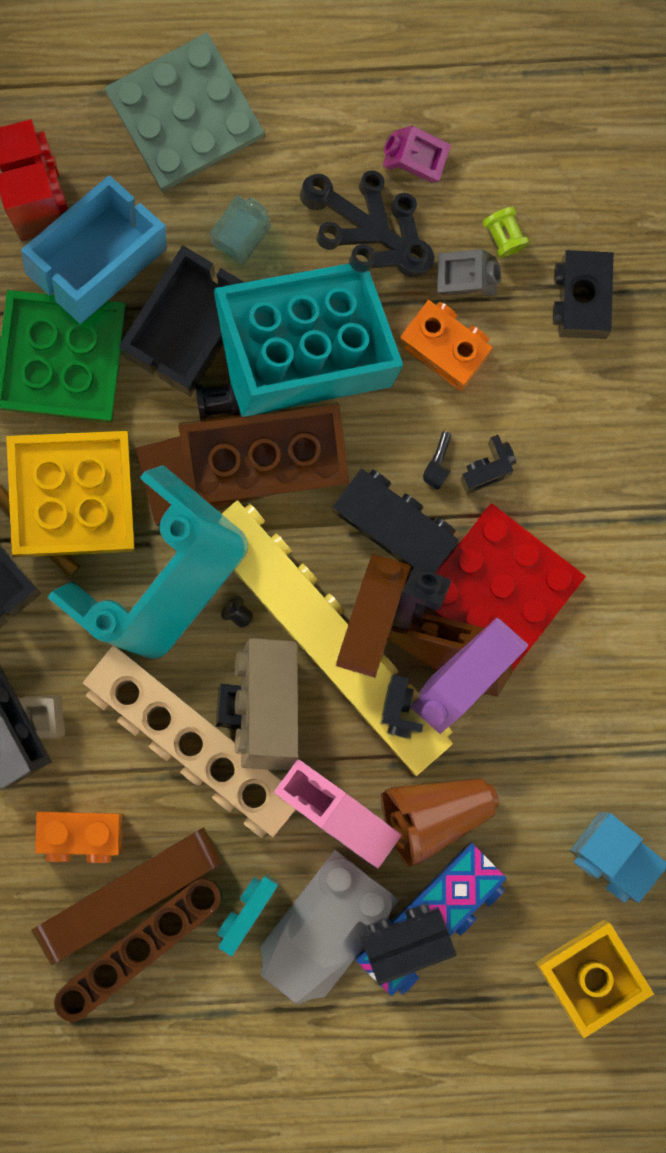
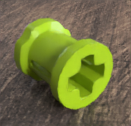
(506, 246)

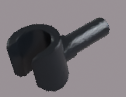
(435, 473)

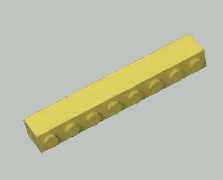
(320, 631)

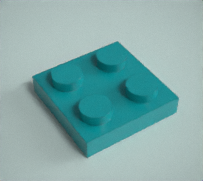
(237, 926)

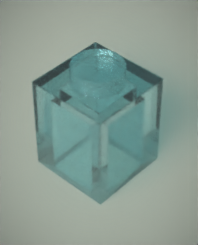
(241, 228)

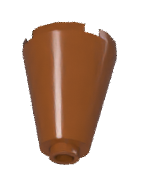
(436, 815)

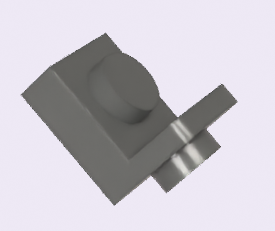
(468, 273)

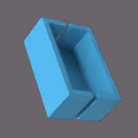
(94, 249)

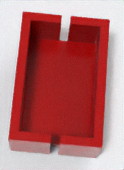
(29, 179)

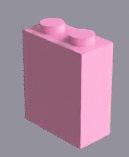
(337, 813)

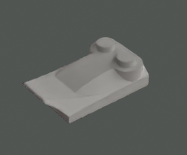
(323, 930)

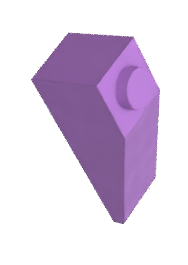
(467, 675)

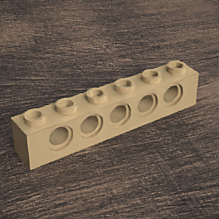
(119, 669)

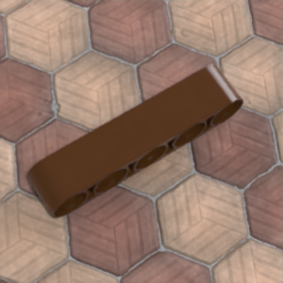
(127, 896)
(120, 958)

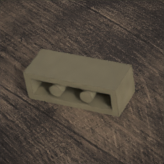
(267, 704)

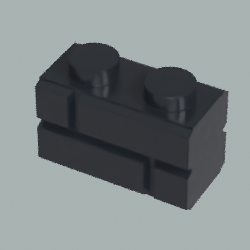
(407, 944)

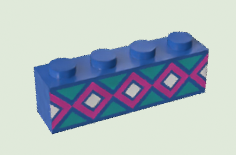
(458, 893)

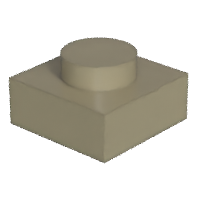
(45, 714)

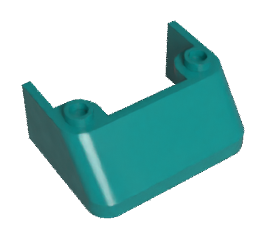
(206, 556)

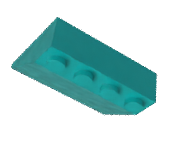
(305, 339)

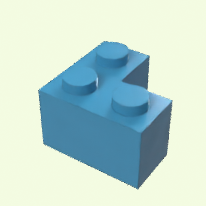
(619, 856)

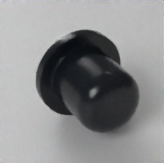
(237, 612)

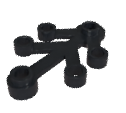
(371, 227)

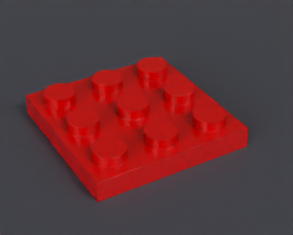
(508, 576)

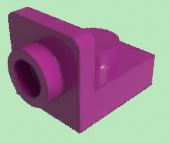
(416, 153)

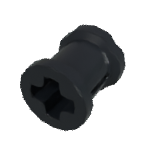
(216, 400)

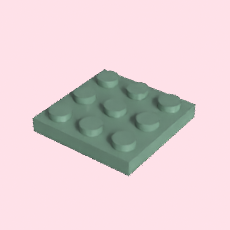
(184, 112)

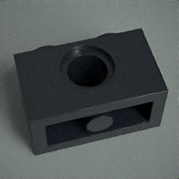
(594, 272)

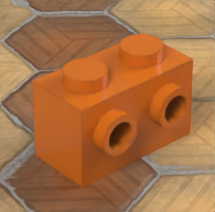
(446, 344)
(79, 833)

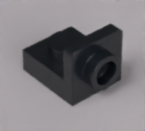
(483, 473)
(421, 591)
(398, 700)

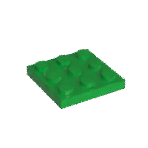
(55, 362)

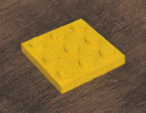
(70, 494)

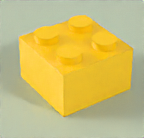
(594, 978)

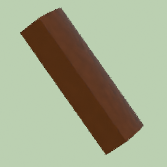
(265, 453)

